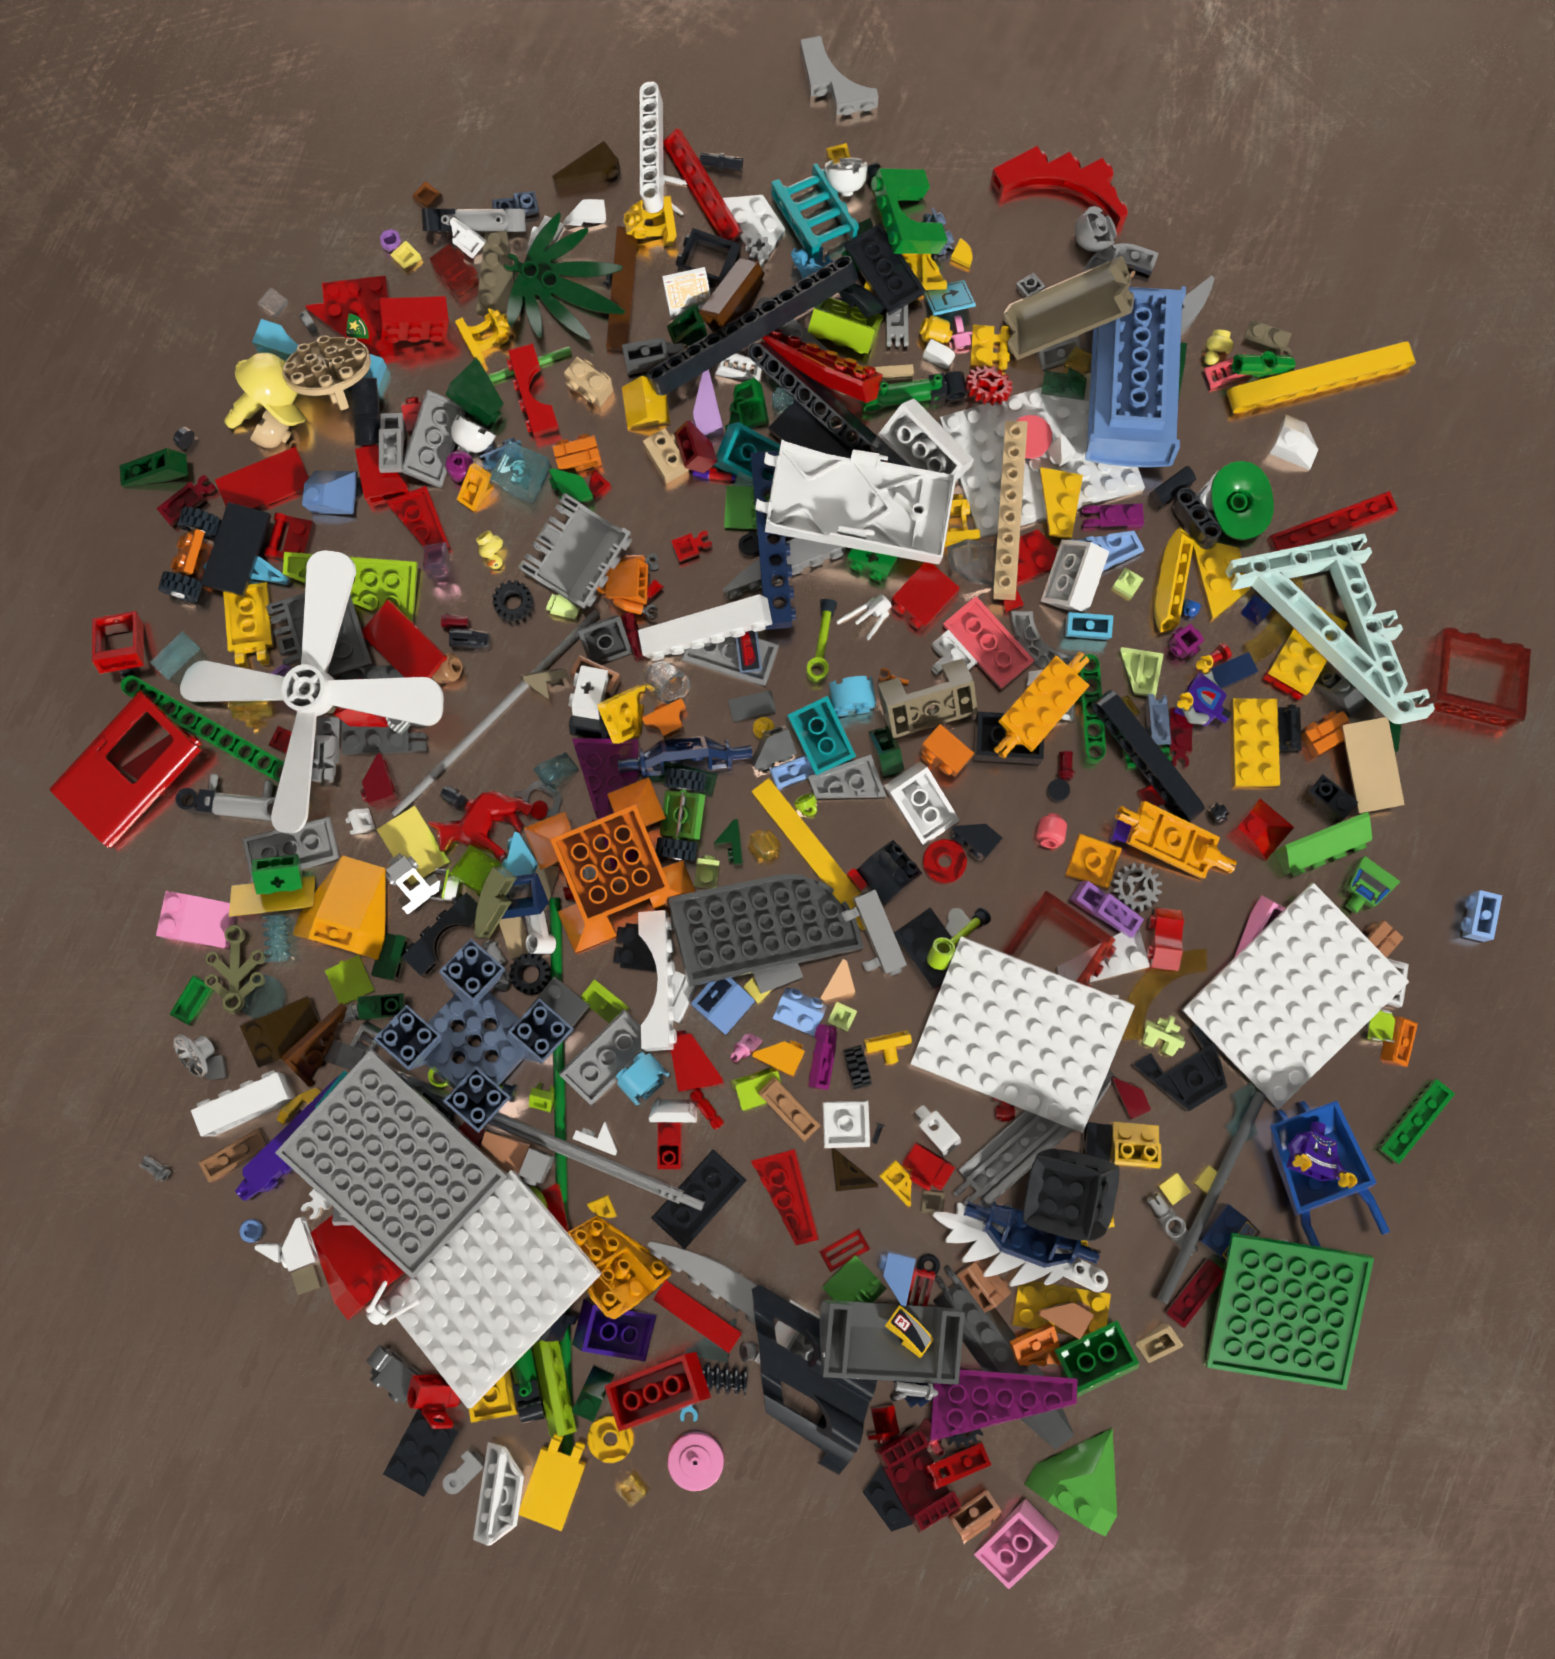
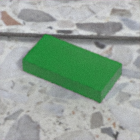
(191, 1000)

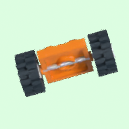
(199, 525)

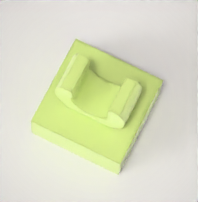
(1128, 583)

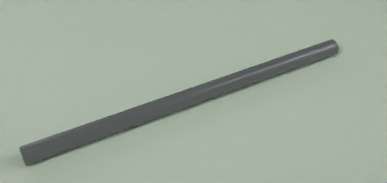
(1211, 1197)

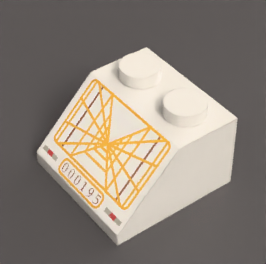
(685, 289)

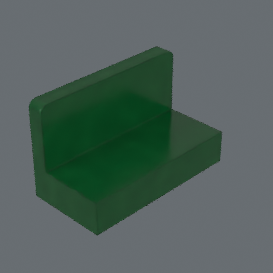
(391, 958)

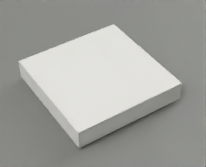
(846, 1124)

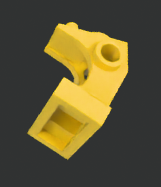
(662, 222)
(472, 338)
(961, 508)

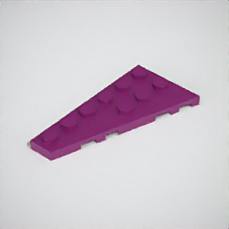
(601, 774)
(996, 1398)

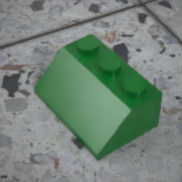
(1097, 1358)

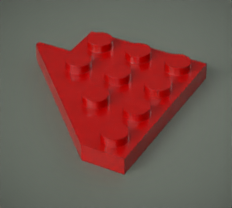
(356, 298)

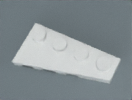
(1127, 958)

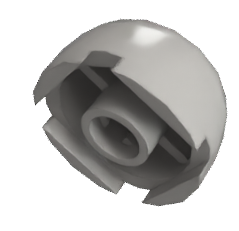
(1094, 230)

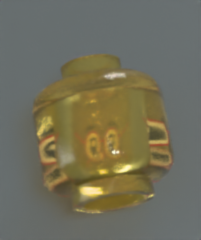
(764, 845)

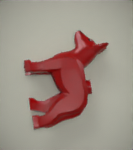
(478, 820)

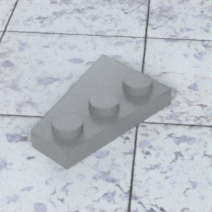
(849, 780)

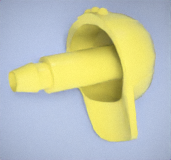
(263, 386)

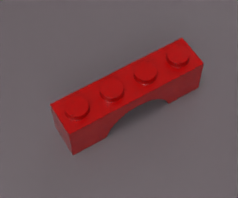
(525, 365)

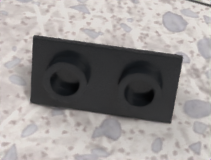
(1289, 728)

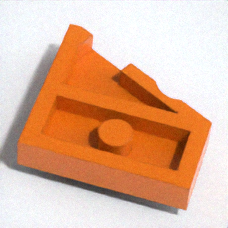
(1036, 1347)

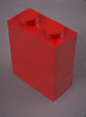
(924, 596)

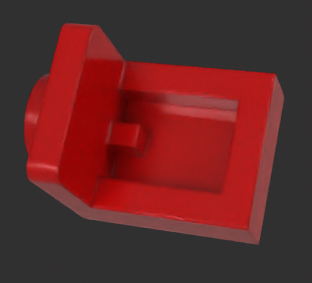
(410, 411)
(885, 1423)

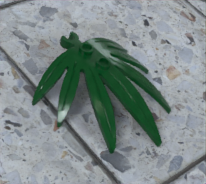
(542, 278)

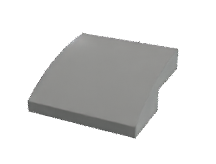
(777, 977)

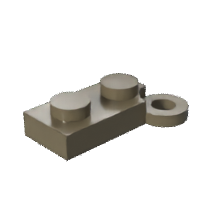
(1267, 338)

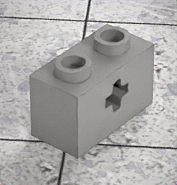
(536, 1166)

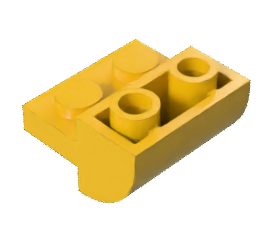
(1135, 1145)

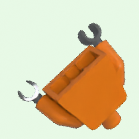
(629, 584)

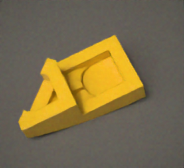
(299, 1101)

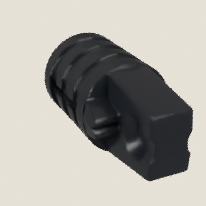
(468, 638)

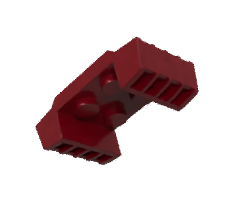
(904, 1466)

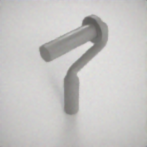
(903, 1389)

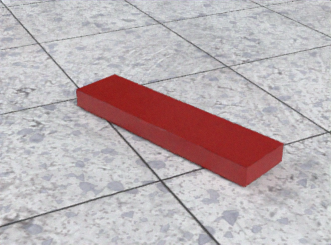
(697, 1316)

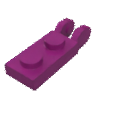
(1115, 516)
(823, 1057)

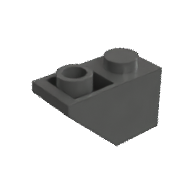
(1340, 692)
(773, 747)

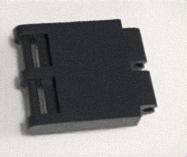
(635, 952)

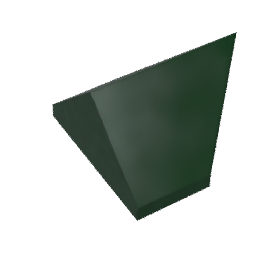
(687, 327)

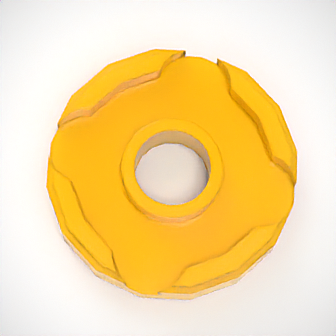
(604, 1451)

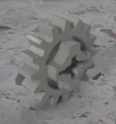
(1144, 892)

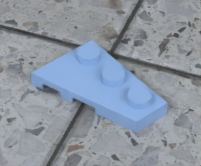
(1120, 546)

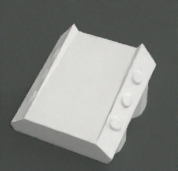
(673, 1111)

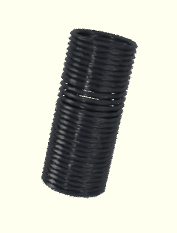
(365, 411)

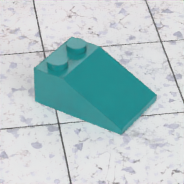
(736, 450)
(821, 735)

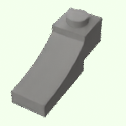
(391, 442)

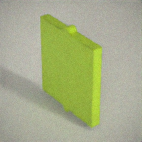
(349, 980)

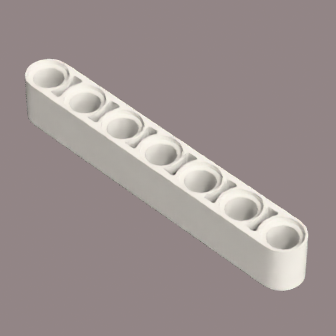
(651, 147)

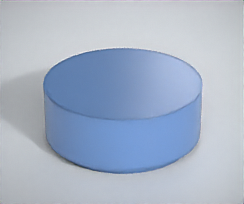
(251, 1230)

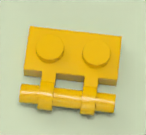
(982, 347)

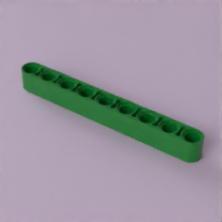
(201, 723)

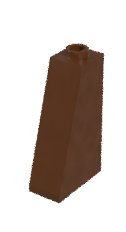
(733, 294)

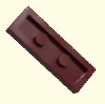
(1195, 1293)

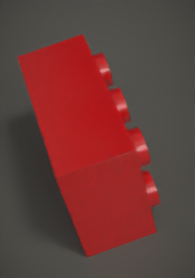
(413, 318)

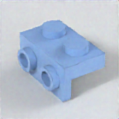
(800, 1011)

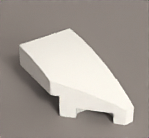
(587, 211)
(466, 238)

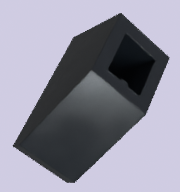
(1332, 799)
(978, 838)

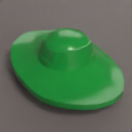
(1242, 500)

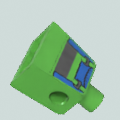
(1368, 885)

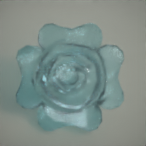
(781, 399)

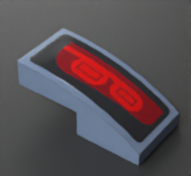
(748, 652)

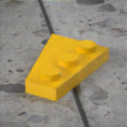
(1061, 499)

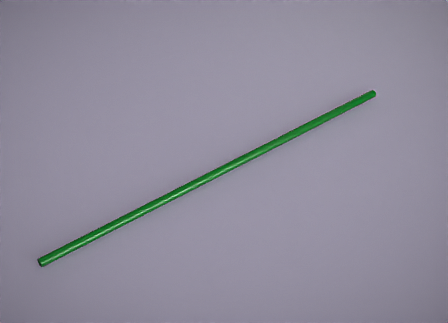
(560, 1132)

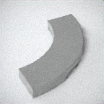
(1029, 638)

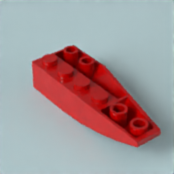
(827, 366)

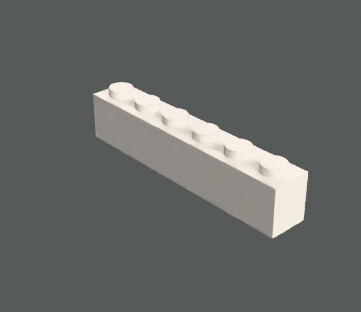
(705, 627)

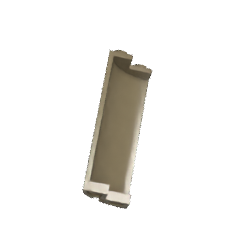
(1069, 308)

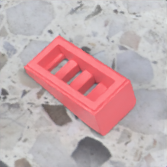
(1229, 379)

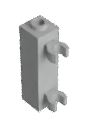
(879, 933)

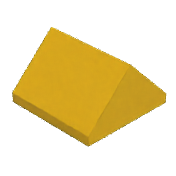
(643, 405)

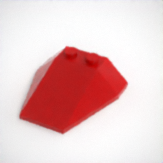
(352, 1266)

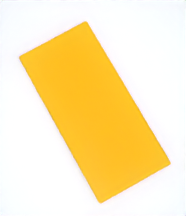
(246, 901)

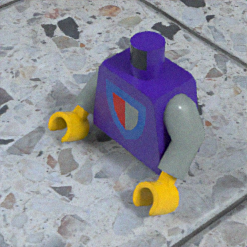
(1203, 697)

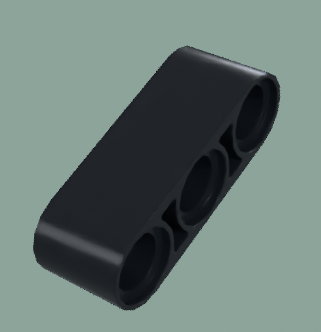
(1197, 528)

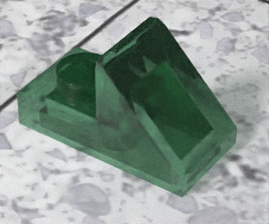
(1065, 385)

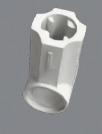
(539, 939)

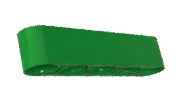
(1086, 719)

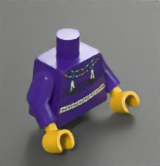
(1318, 1157)

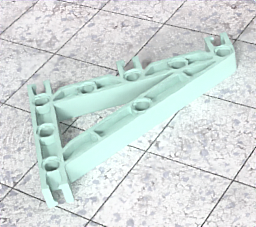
(1360, 663)

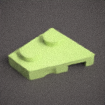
(1142, 670)

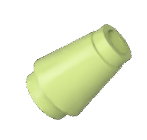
(562, 607)

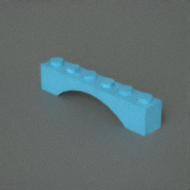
(274, 340)

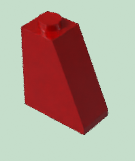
(377, 486)
(692, 1065)

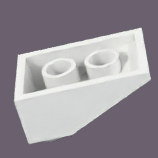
(921, 802)

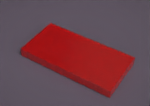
(265, 481)
(403, 643)

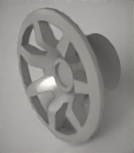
(196, 1051)

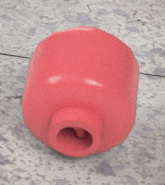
(1051, 830)

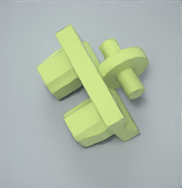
(1172, 1040)

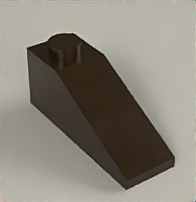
(589, 168)

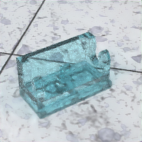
(175, 655)

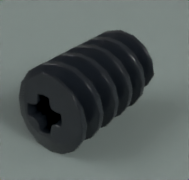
(725, 1379)

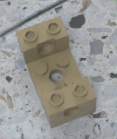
(910, 712)

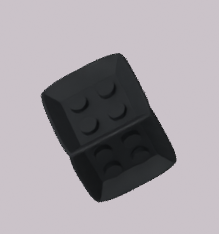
(1071, 1194)

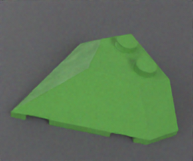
(1081, 1482)

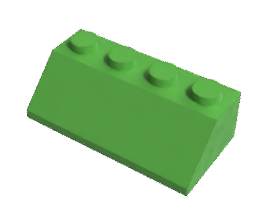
(1325, 844)

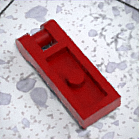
(959, 1465)

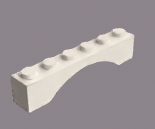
(657, 1028)

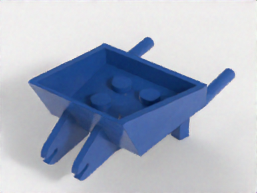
(1309, 1193)

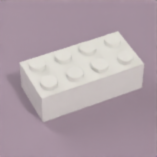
(924, 441)
(243, 1104)

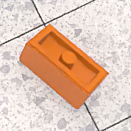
(1403, 1035)

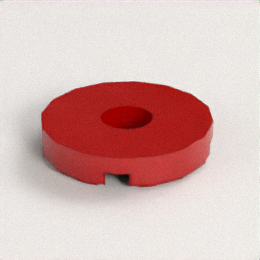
(935, 870)

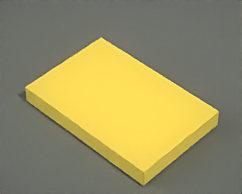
(412, 836)

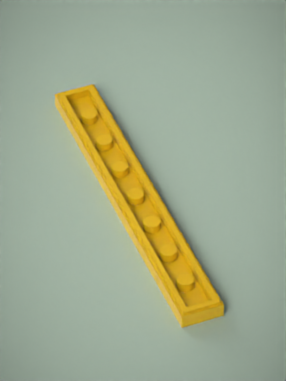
(806, 843)

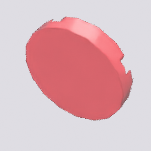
(1038, 436)

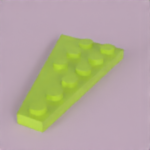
(374, 581)

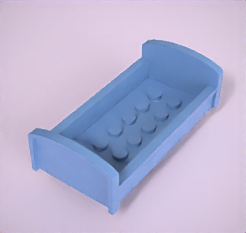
(1137, 383)

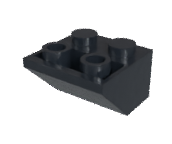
(889, 871)

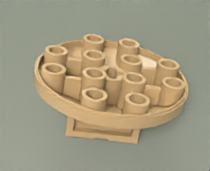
(327, 367)

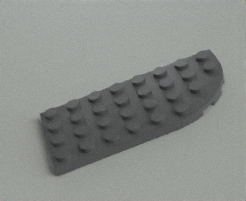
(759, 927)

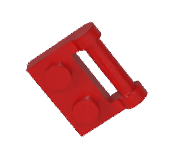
(297, 537)

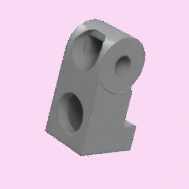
(459, 1478)

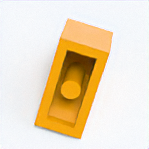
(781, 1056)

